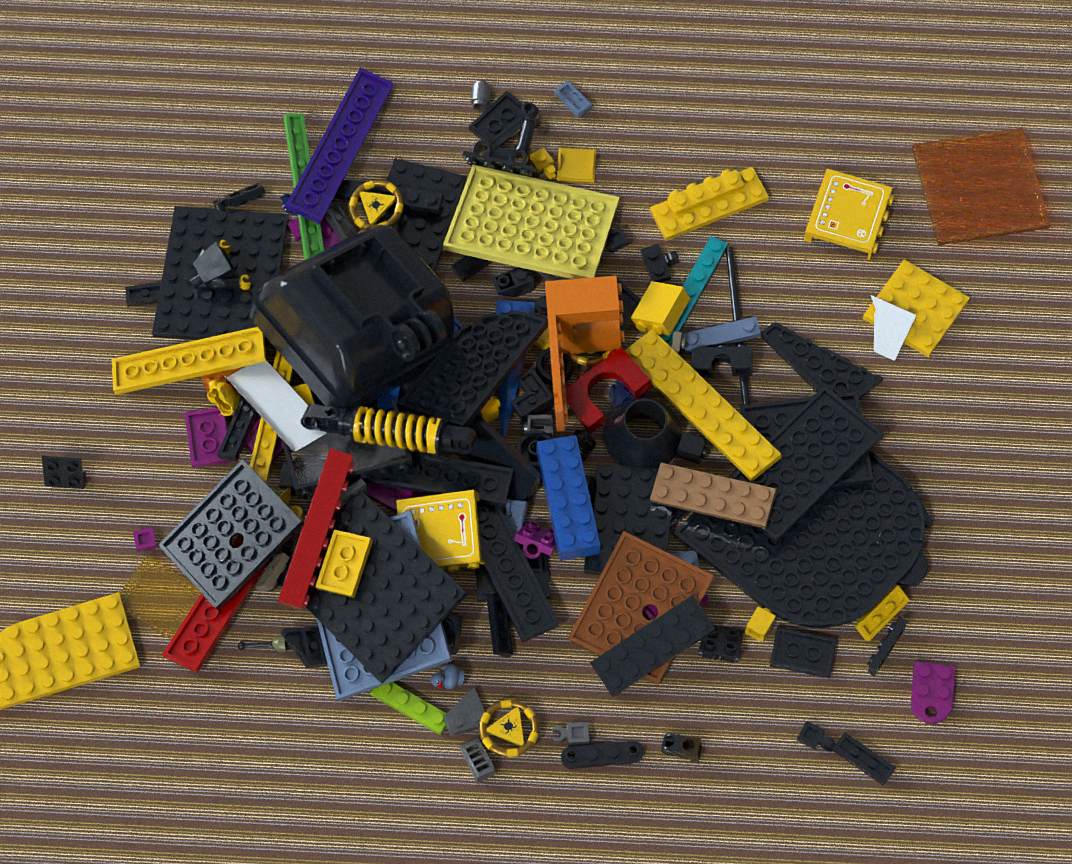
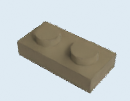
(273, 570)

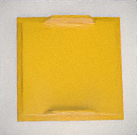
(576, 165)

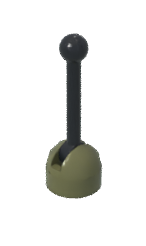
(279, 644)

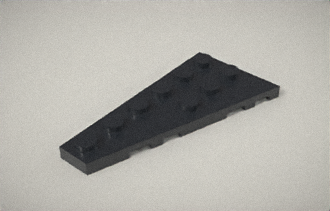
(817, 364)

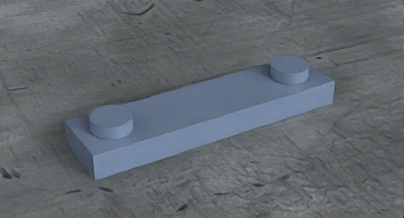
(722, 334)

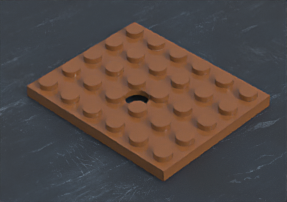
(630, 581)

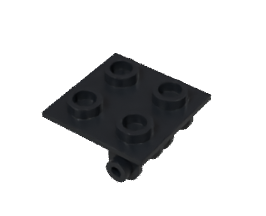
(63, 472)
(722, 642)

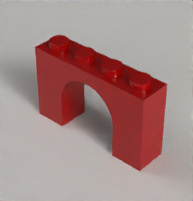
(616, 366)

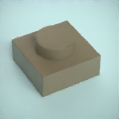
(678, 342)

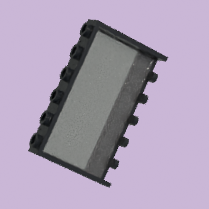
(370, 459)

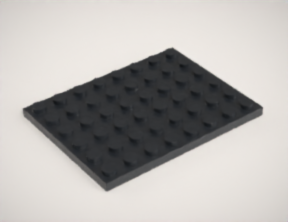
(203, 312)
(397, 598)

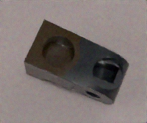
(682, 746)

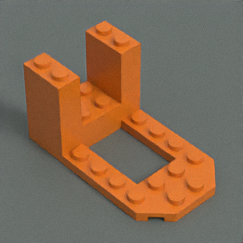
(581, 320)

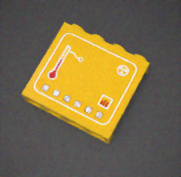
(849, 212)
(447, 528)

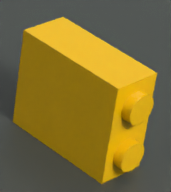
(660, 308)

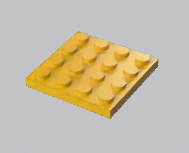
(926, 297)

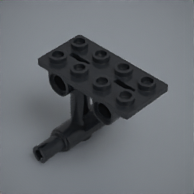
(505, 158)

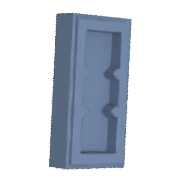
(572, 99)
(516, 514)

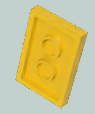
(344, 563)

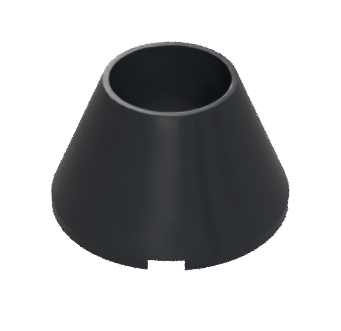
(636, 451)

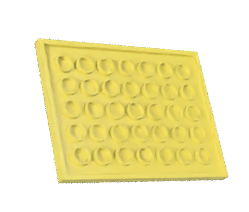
(531, 223)

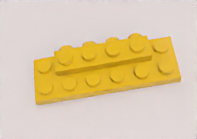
(708, 202)

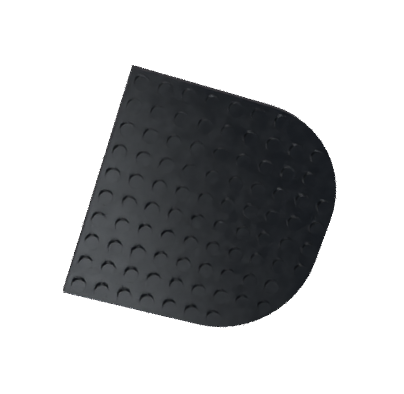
(831, 561)

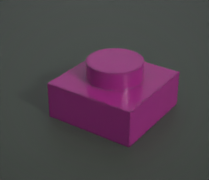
(144, 539)

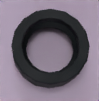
(547, 378)

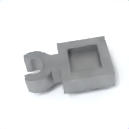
(575, 733)

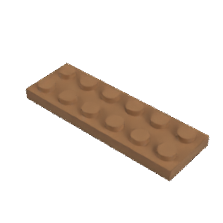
(713, 495)

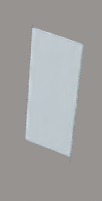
(275, 403)

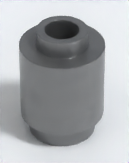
(480, 95)

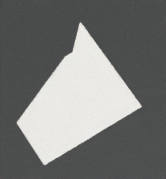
(890, 327)

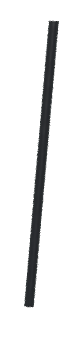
(736, 315)

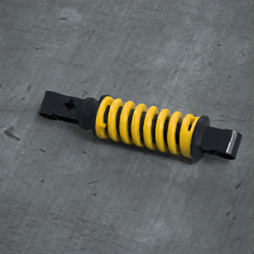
(381, 429)

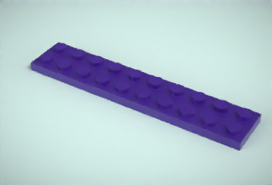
(339, 146)

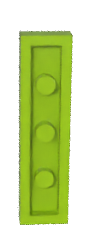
(411, 706)

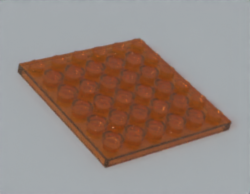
(980, 186)

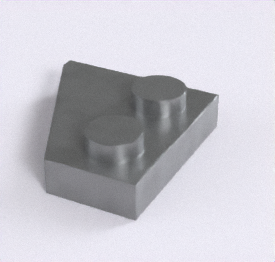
(465, 714)

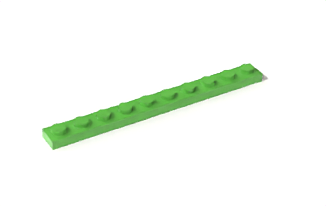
(299, 159)

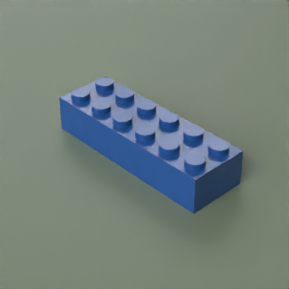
(568, 498)

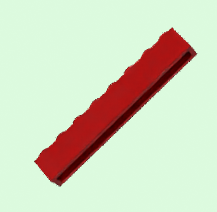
(315, 529)

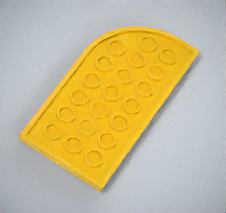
(65, 650)

